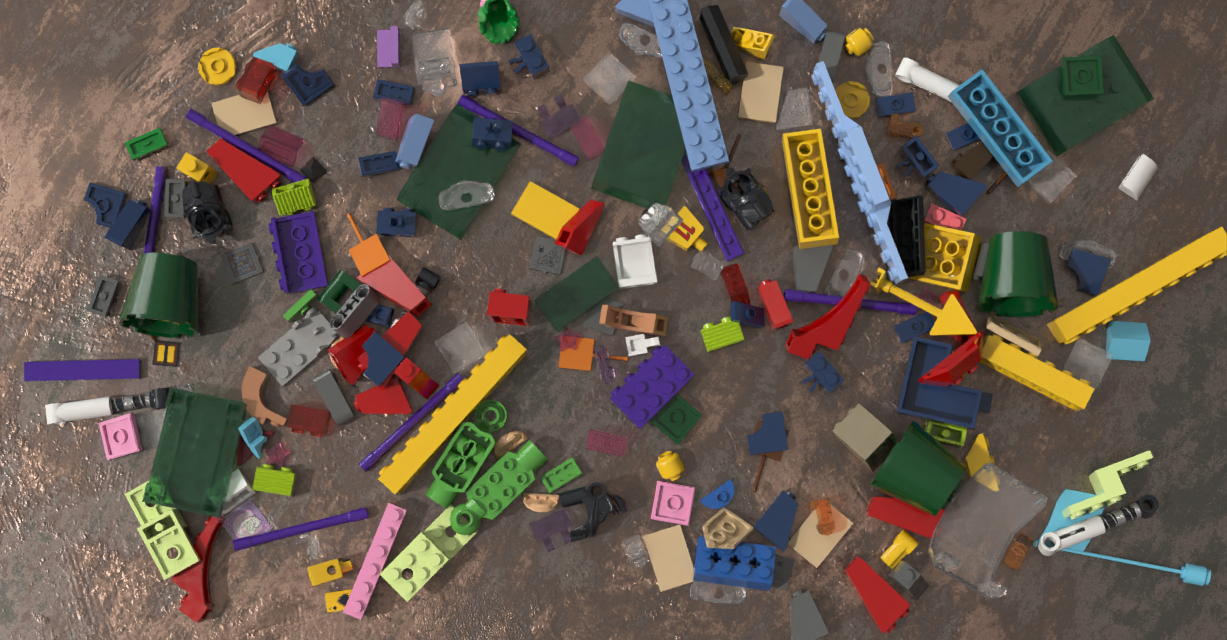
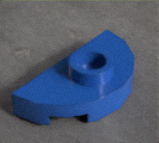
(719, 497)

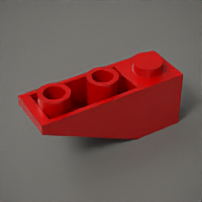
(578, 229)

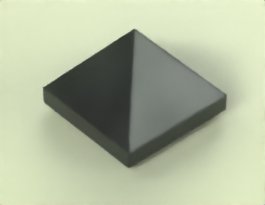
(313, 169)

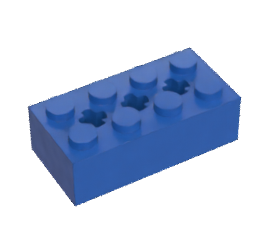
(741, 575)

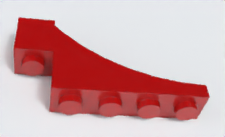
(832, 327)
(195, 578)

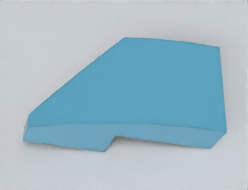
(253, 436)

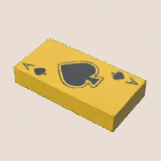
(337, 600)

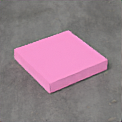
(120, 436)
(673, 503)

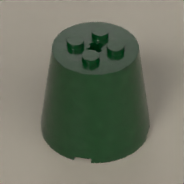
(1018, 276)
(162, 297)
(920, 472)

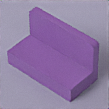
(388, 48)

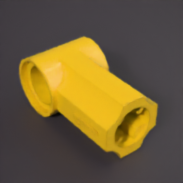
(901, 546)

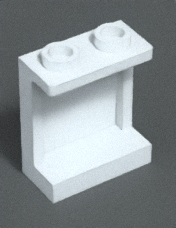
(634, 262)

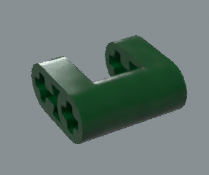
(336, 290)

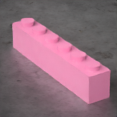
(375, 561)

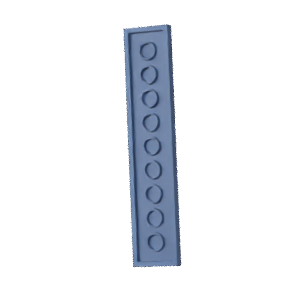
(688, 83)

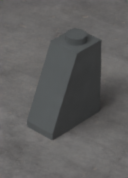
(809, 267)
(908, 579)
(805, 618)

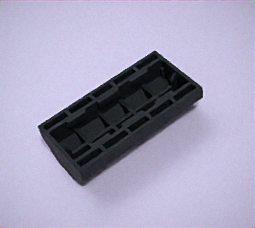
(723, 44)
(907, 231)

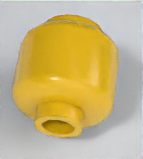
(859, 41)
(670, 465)

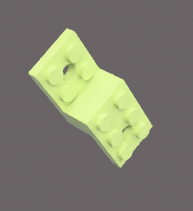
(1107, 485)
(160, 531)
(425, 555)

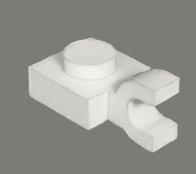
(638, 344)

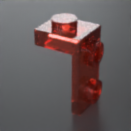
(735, 284)

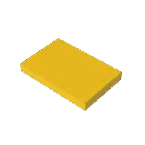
(543, 210)

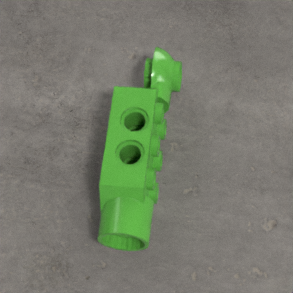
(466, 454)
(498, 488)

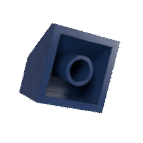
(480, 78)

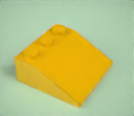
(949, 257)

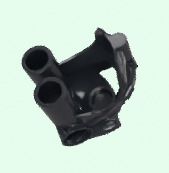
(751, 202)
(204, 209)
(596, 508)

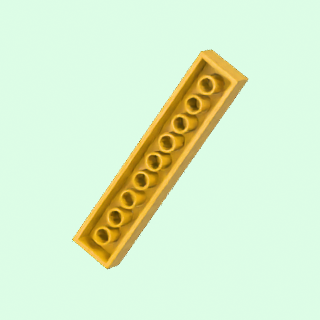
(1136, 288)
(456, 410)

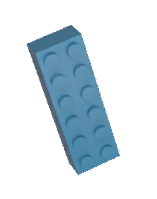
(999, 128)

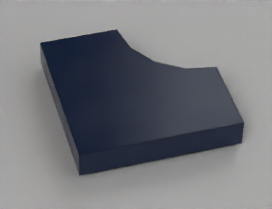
(307, 84)
(106, 202)
(1090, 269)
(381, 357)
(770, 436)

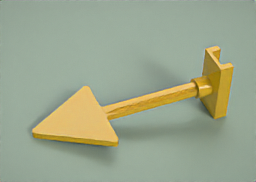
(950, 320)

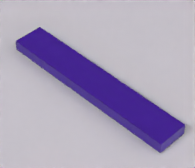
(714, 211)
(82, 370)

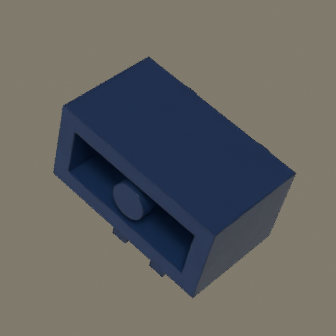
(530, 56)
(491, 133)
(918, 159)
(397, 223)
(823, 373)

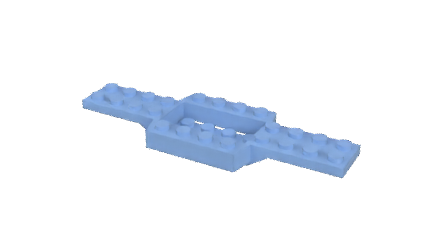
(862, 171)

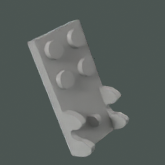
(299, 346)

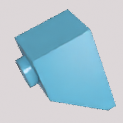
(280, 55)

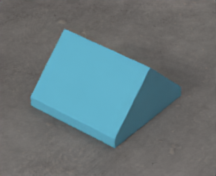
(1127, 340)

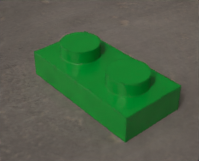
(146, 144)

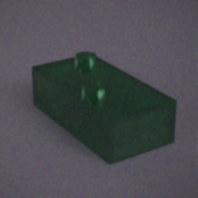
(576, 294)

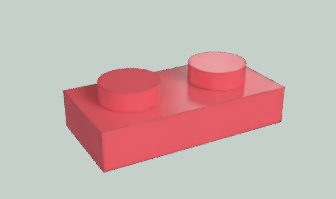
(944, 218)

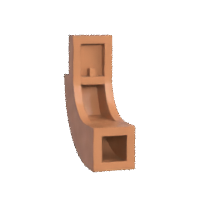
(633, 321)
(252, 395)

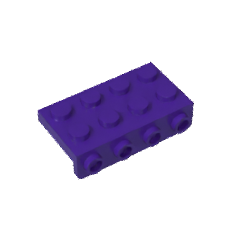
(298, 253)
(651, 386)

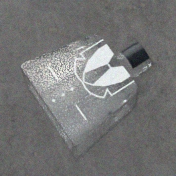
(659, 222)

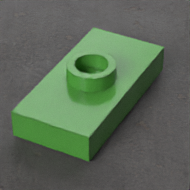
(300, 306)
(561, 475)

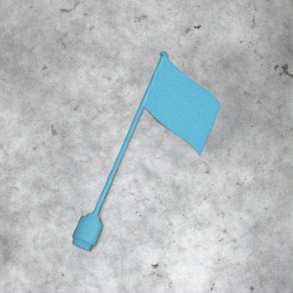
(1190, 573)

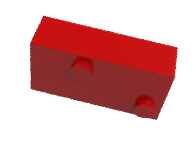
(509, 308)

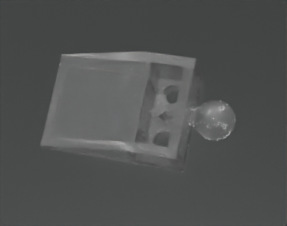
(434, 61)

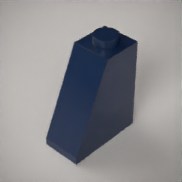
(954, 191)
(128, 224)
(778, 519)

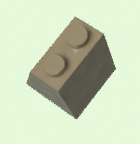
(865, 437)

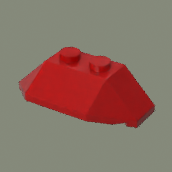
(956, 364)

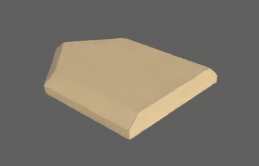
(725, 530)

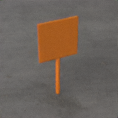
(369, 253)
(581, 357)

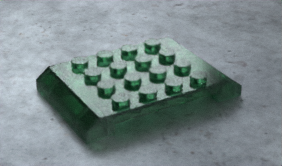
(1075, 118)
(641, 148)
(448, 162)
(195, 452)

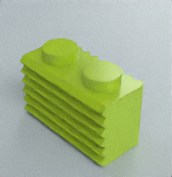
(294, 197)
(721, 335)
(946, 433)
(275, 481)

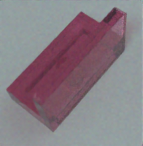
(390, 118)
(587, 138)
(280, 145)
(606, 443)

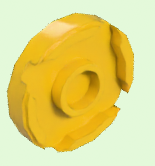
(217, 66)
(853, 99)

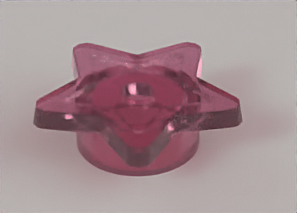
(926, 293)
(562, 339)
(281, 455)

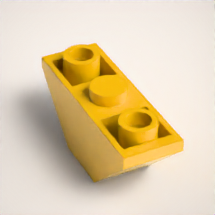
(752, 42)
(977, 454)

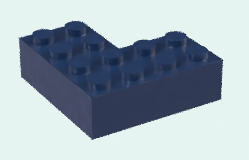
(943, 404)

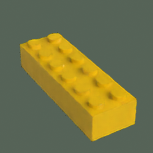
(810, 189)
(1035, 374)

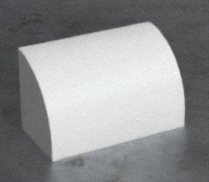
(1138, 176)
(238, 491)

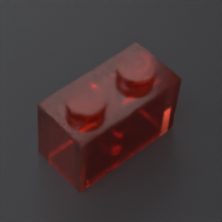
(256, 80)
(308, 419)

